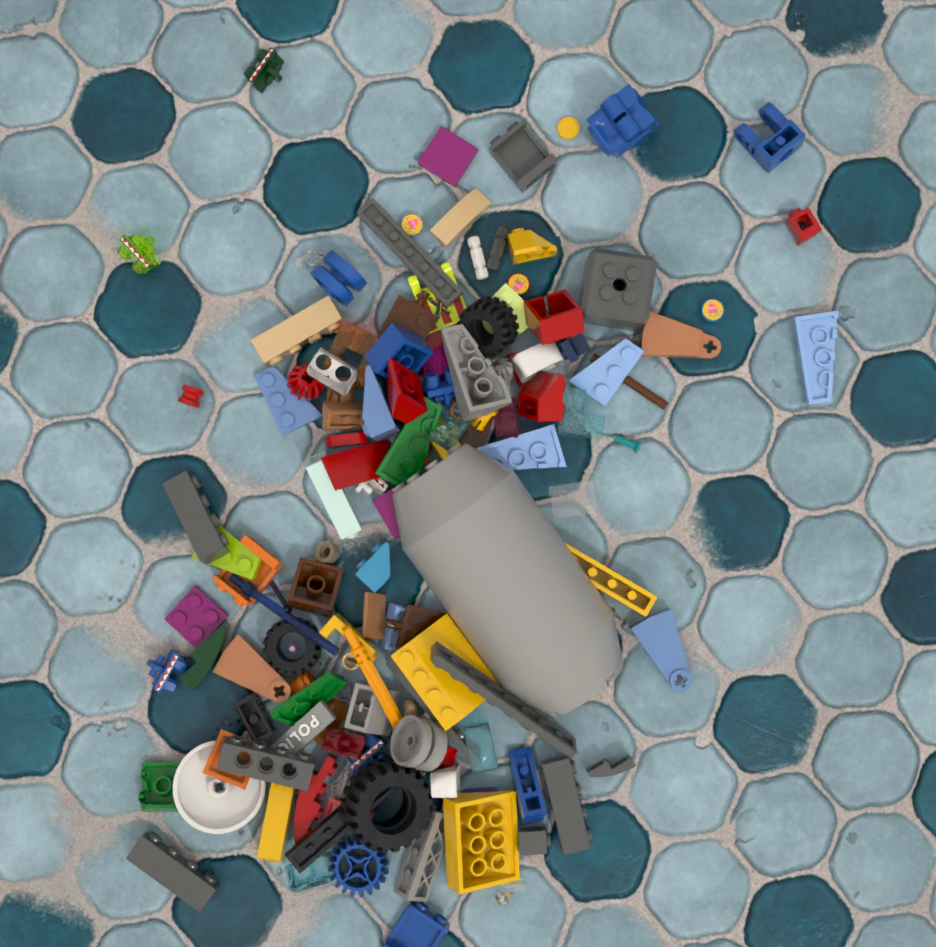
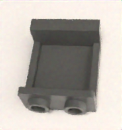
(521, 156)

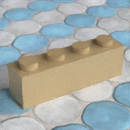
(297, 331)

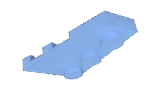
(608, 372)

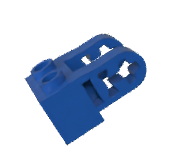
(779, 147)

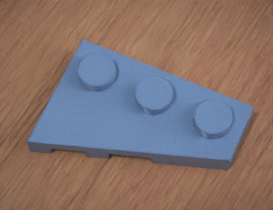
(286, 408)

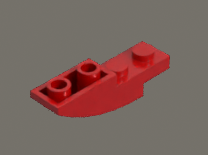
(308, 805)

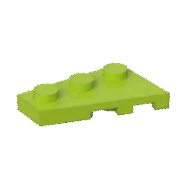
(239, 560)

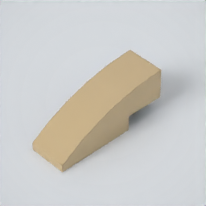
(460, 218)

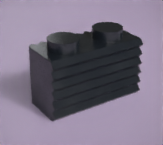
(255, 717)

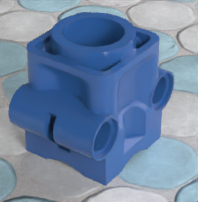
(621, 122)

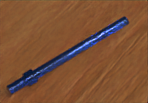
(250, 590)

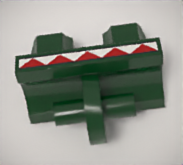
(267, 70)

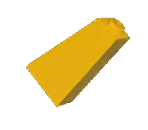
(276, 824)

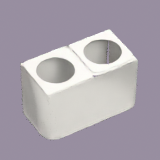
(535, 359)
(332, 381)
(445, 782)

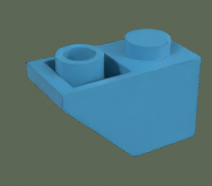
(376, 569)

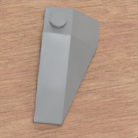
(474, 381)

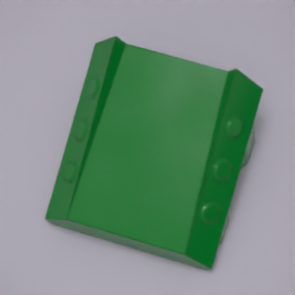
(158, 787)

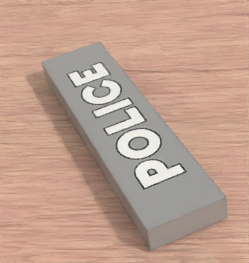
(304, 730)

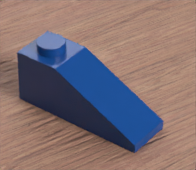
(527, 787)

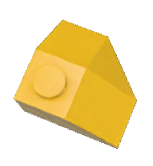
(529, 246)

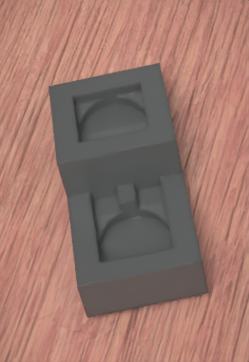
(603, 769)

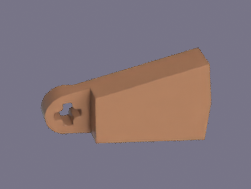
(675, 340)
(248, 667)

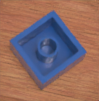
(401, 346)

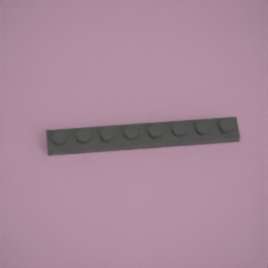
(504, 700)

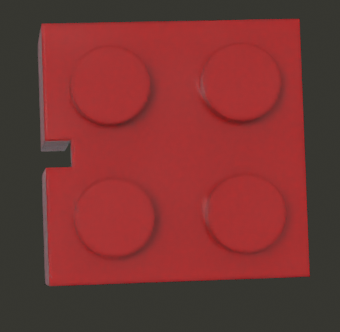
(563, 321)

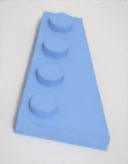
(816, 347)
(530, 450)

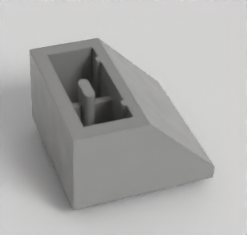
(366, 712)

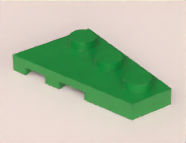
(303, 701)

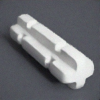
(477, 258)

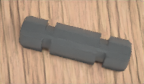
(497, 248)

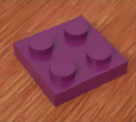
(196, 617)

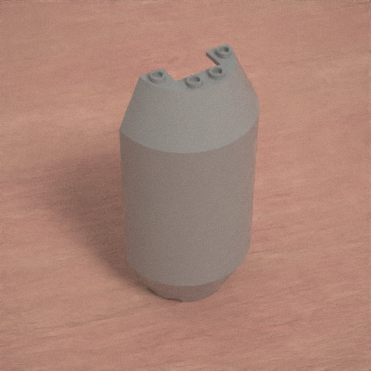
(508, 580)

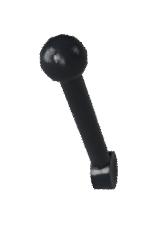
(282, 600)

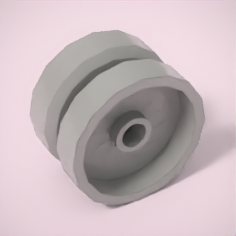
(418, 743)

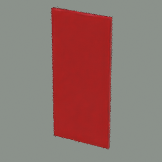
(355, 464)

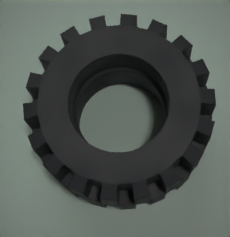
(500, 319)
(279, 660)

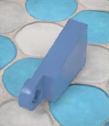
(663, 645)

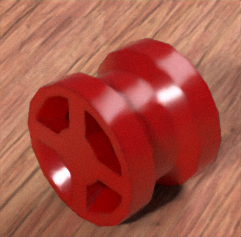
(191, 396)

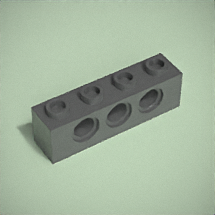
(276, 773)

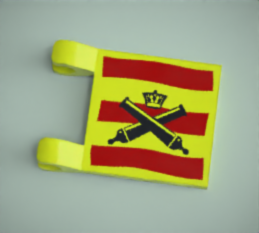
(446, 316)

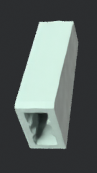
(335, 502)

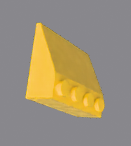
(442, 694)
(481, 840)

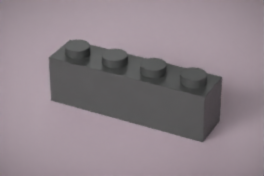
(196, 517)
(565, 804)
(173, 871)

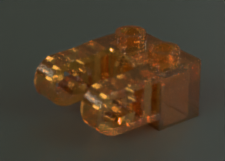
(356, 339)

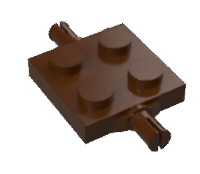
(411, 316)
(413, 623)

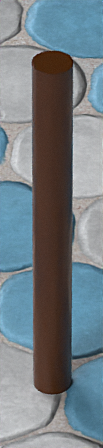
(640, 389)

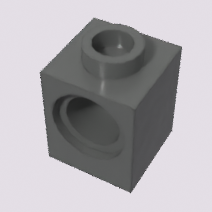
(533, 840)

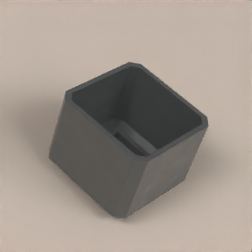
(613, 308)

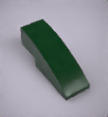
(206, 657)

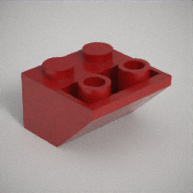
(542, 397)

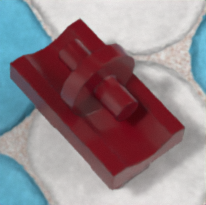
(344, 743)

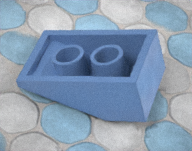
(376, 413)

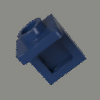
(573, 347)

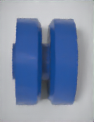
(336, 280)

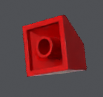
(404, 393)

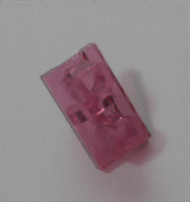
(507, 420)

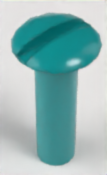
(636, 446)

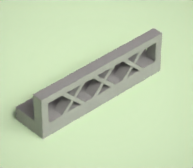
(416, 859)

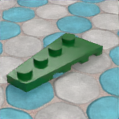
(410, 447)

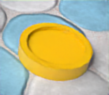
(568, 128)

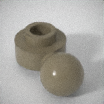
(322, 552)

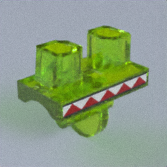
(142, 249)

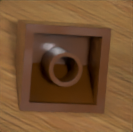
(315, 587)

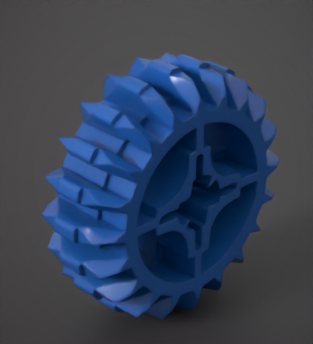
(364, 872)

